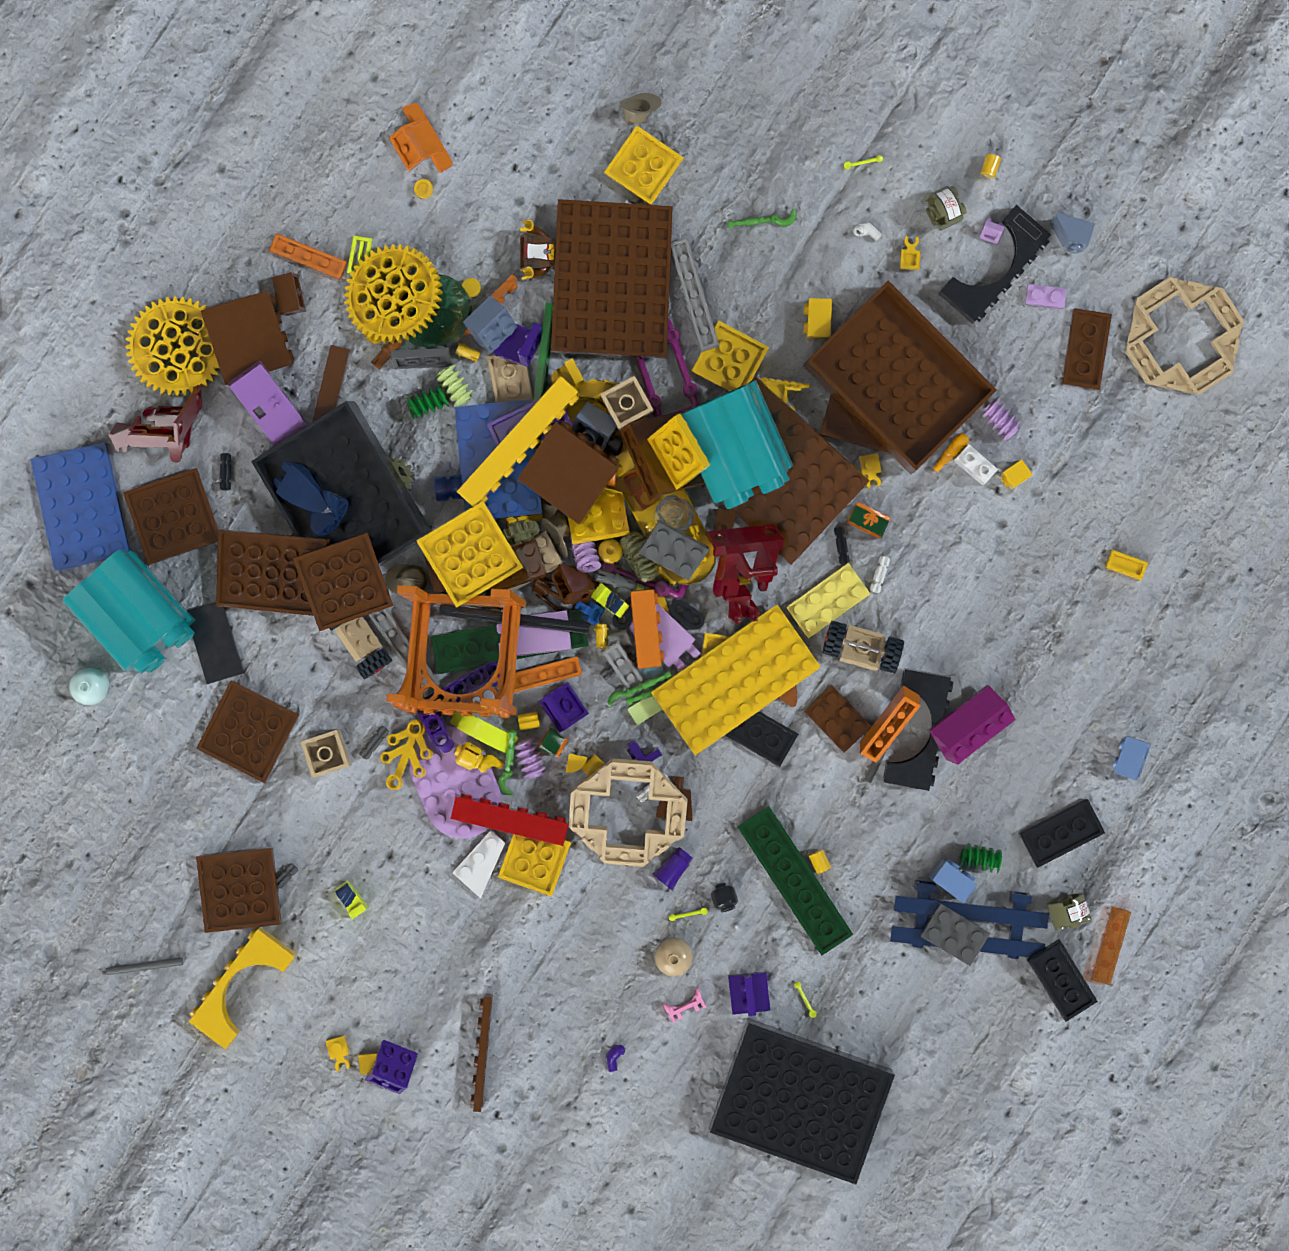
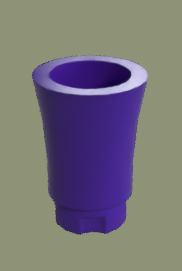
(673, 868)

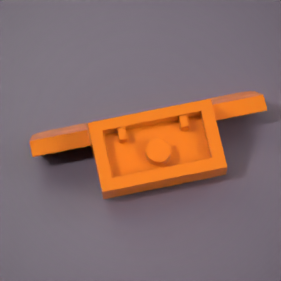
(419, 141)

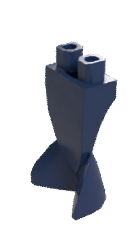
(303, 491)

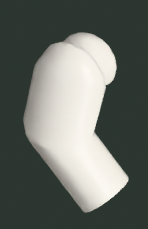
(867, 229)

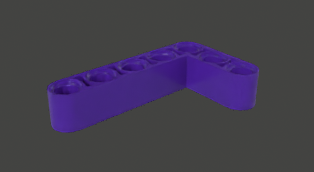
(466, 683)

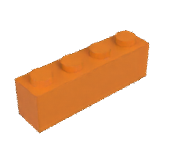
(645, 628)
(889, 724)

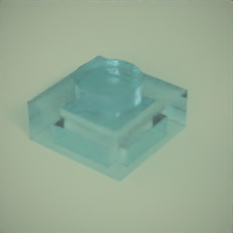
(654, 672)

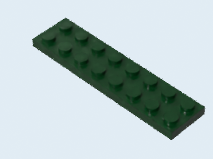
(481, 645)
(795, 880)

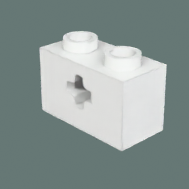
(975, 464)

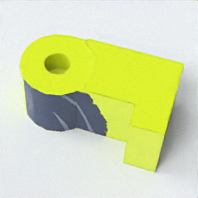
(610, 600)
(351, 899)

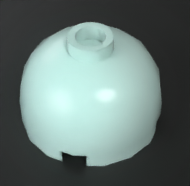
(89, 686)

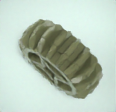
(641, 566)

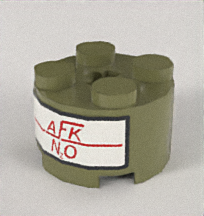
(944, 207)
(1069, 911)

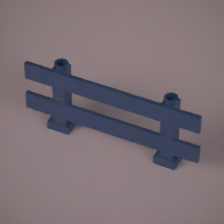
(1016, 917)

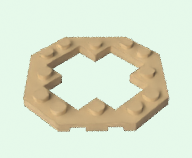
(1143, 326)
(660, 789)

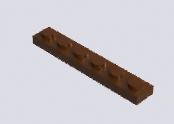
(481, 1060)

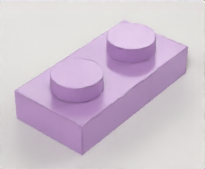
(1045, 296)

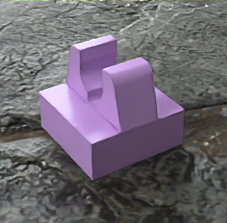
(991, 231)

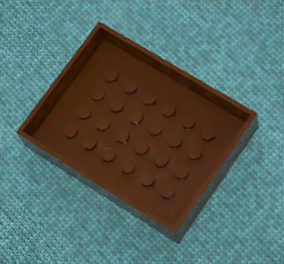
(899, 377)

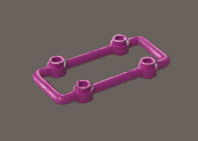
(690, 389)
(662, 588)

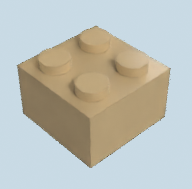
(626, 402)
(326, 753)

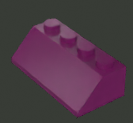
(972, 725)

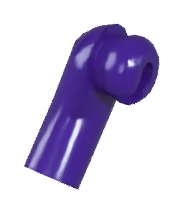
(612, 1055)

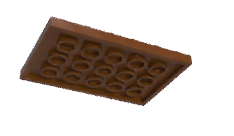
(260, 571)

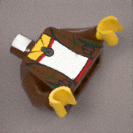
(536, 251)

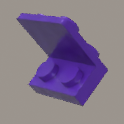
(520, 345)
(392, 1067)

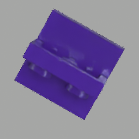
(563, 707)
(636, 752)
(749, 993)

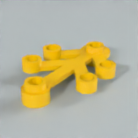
(407, 752)

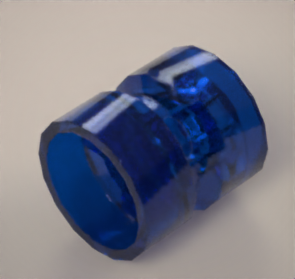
(447, 487)

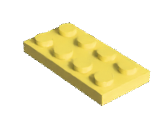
(828, 600)

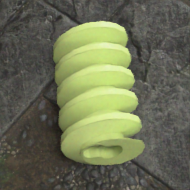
(454, 386)

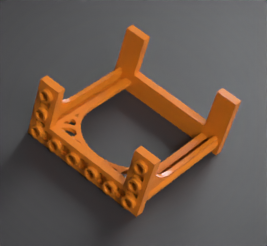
(410, 695)

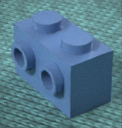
(1131, 758)

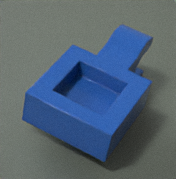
(592, 612)

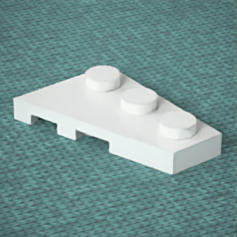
(480, 863)

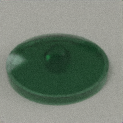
(448, 323)

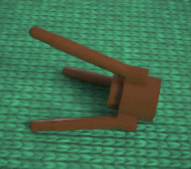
(543, 588)

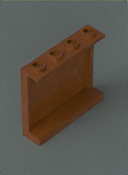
(247, 333)
(649, 468)
(569, 471)

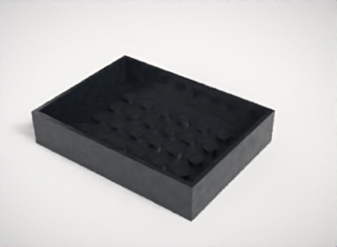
(352, 464)
(801, 1101)

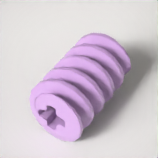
(1001, 419)
(585, 556)
(529, 758)

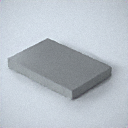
(956, 699)

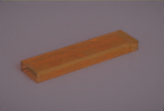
(1111, 945)

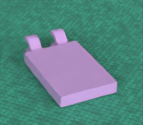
(540, 640)
(674, 640)

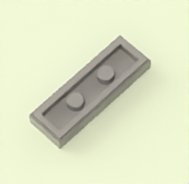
(623, 666)

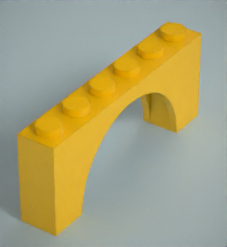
(212, 1015)

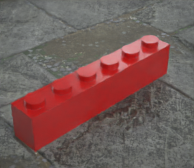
(510, 820)

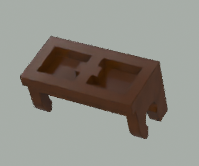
(288, 294)

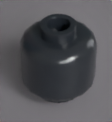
(724, 897)

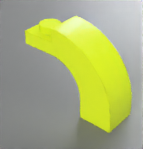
(483, 731)

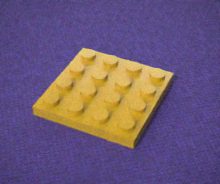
(470, 554)

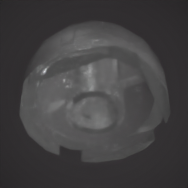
(674, 512)

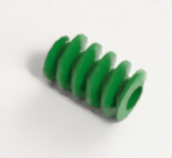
(427, 402)
(981, 857)

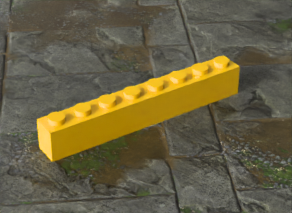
(518, 441)

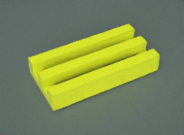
(362, 240)

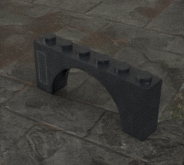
(1027, 239)
(918, 770)

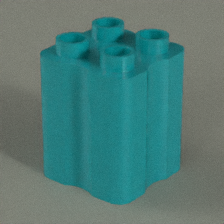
(739, 445)
(130, 612)

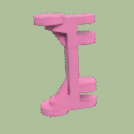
(673, 1010)

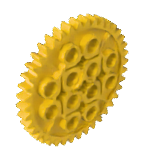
(423, 301)
(144, 357)

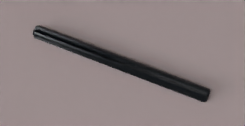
(525, 620)

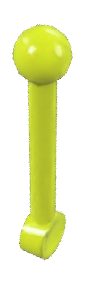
(847, 165)
(703, 911)
(812, 1013)

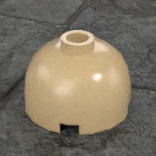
(673, 957)

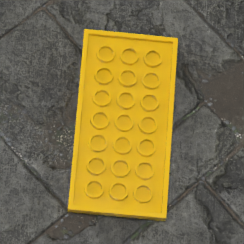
(736, 679)

